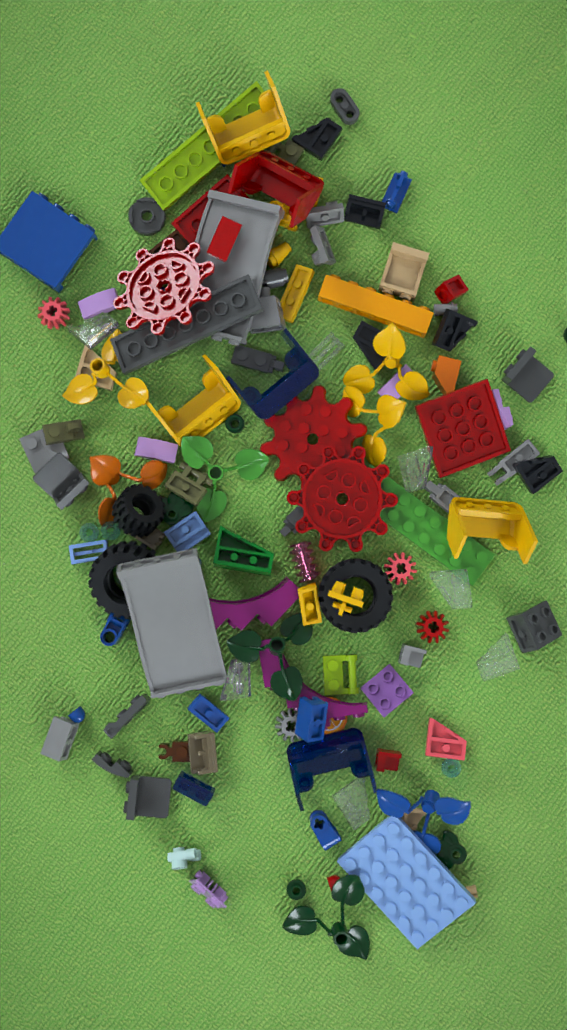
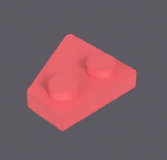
(443, 742)

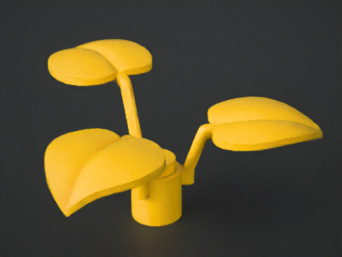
(392, 345)
(83, 390)
(390, 412)

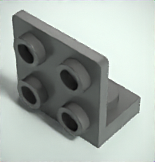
(534, 627)

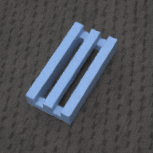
(73, 554)

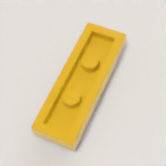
(295, 292)

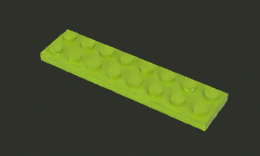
(196, 156)

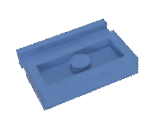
(187, 532)

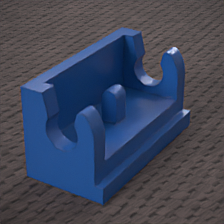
(311, 719)

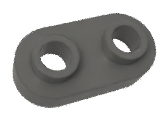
(344, 108)

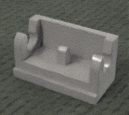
(59, 738)

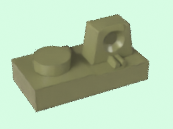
(63, 432)

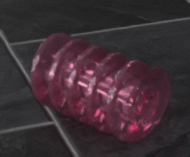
(304, 561)

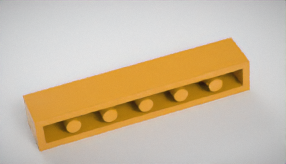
(375, 306)

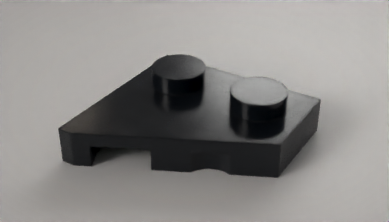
(319, 138)
(452, 330)
(364, 338)
(537, 472)

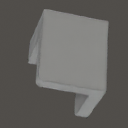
(411, 655)

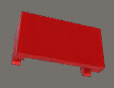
(224, 239)

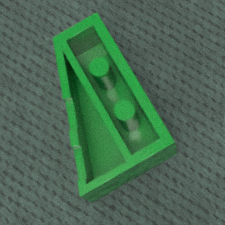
(241, 555)

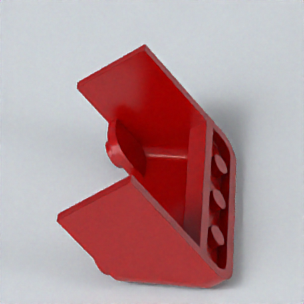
(278, 179)

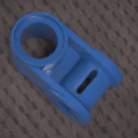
(115, 626)
(325, 832)

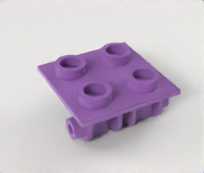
(386, 690)

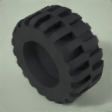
(102, 580)
(381, 595)

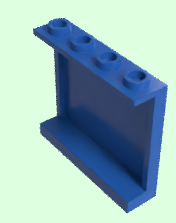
(45, 240)

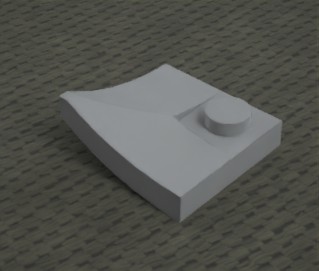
(37, 450)

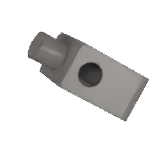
(271, 318)

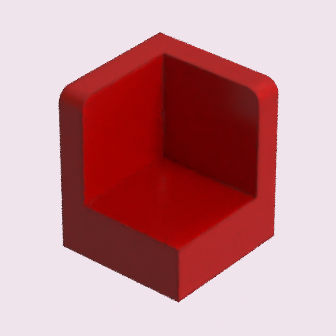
(387, 760)

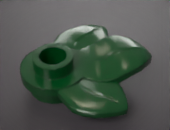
(176, 505)
(449, 845)

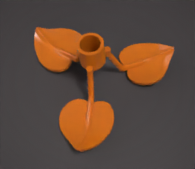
(106, 471)

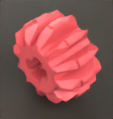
(47, 312)
(407, 568)

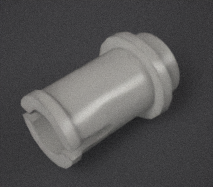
(439, 309)

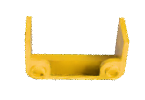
(249, 132)
(204, 410)
(490, 520)

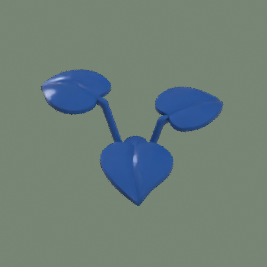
(451, 811)

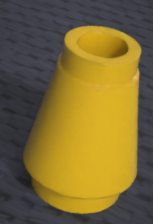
(278, 254)

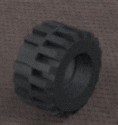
(130, 519)

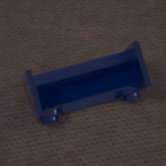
(301, 375)
(332, 753)

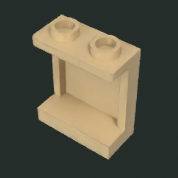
(403, 271)

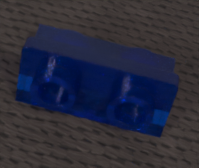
(194, 788)

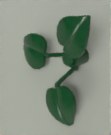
(246, 648)
(353, 942)

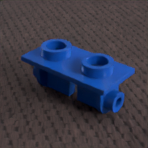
(396, 191)

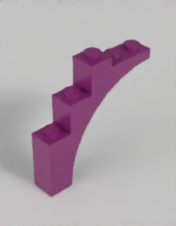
(269, 606)
(336, 709)

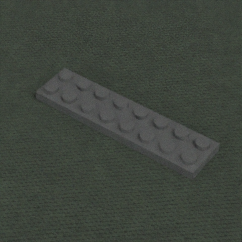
(225, 308)

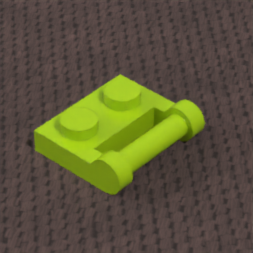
(334, 674)

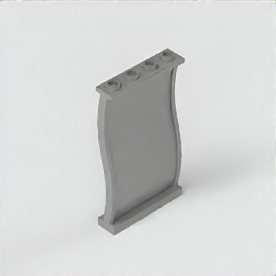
(248, 253)
(173, 622)

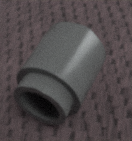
(275, 278)

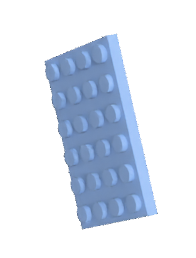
(406, 880)

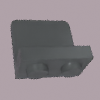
(527, 375)
(61, 480)
(147, 797)

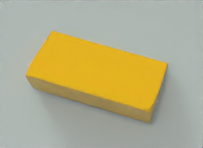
(309, 604)

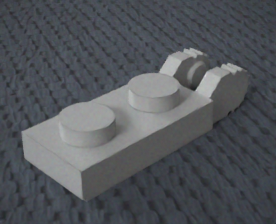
(523, 452)

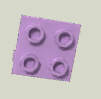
(213, 899)

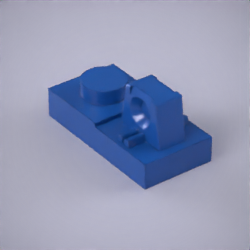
(208, 712)

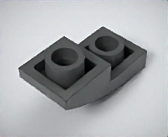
(119, 768)

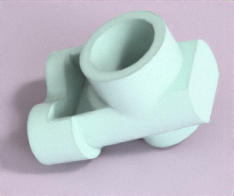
(180, 857)

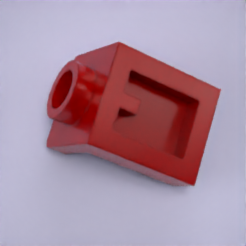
(451, 289)

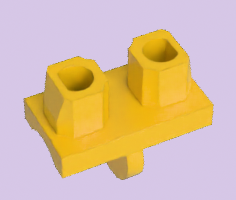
(354, 599)

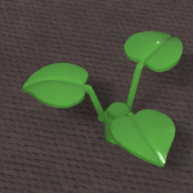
(198, 450)

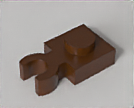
(178, 751)

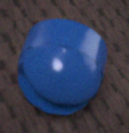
(77, 715)

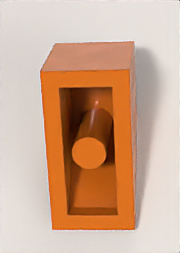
(445, 373)

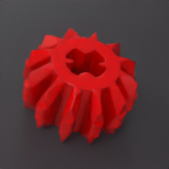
(427, 631)

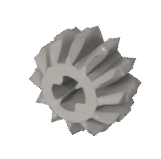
(284, 723)

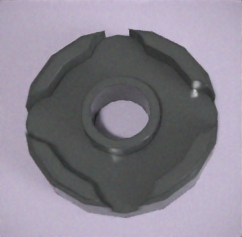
(142, 226)

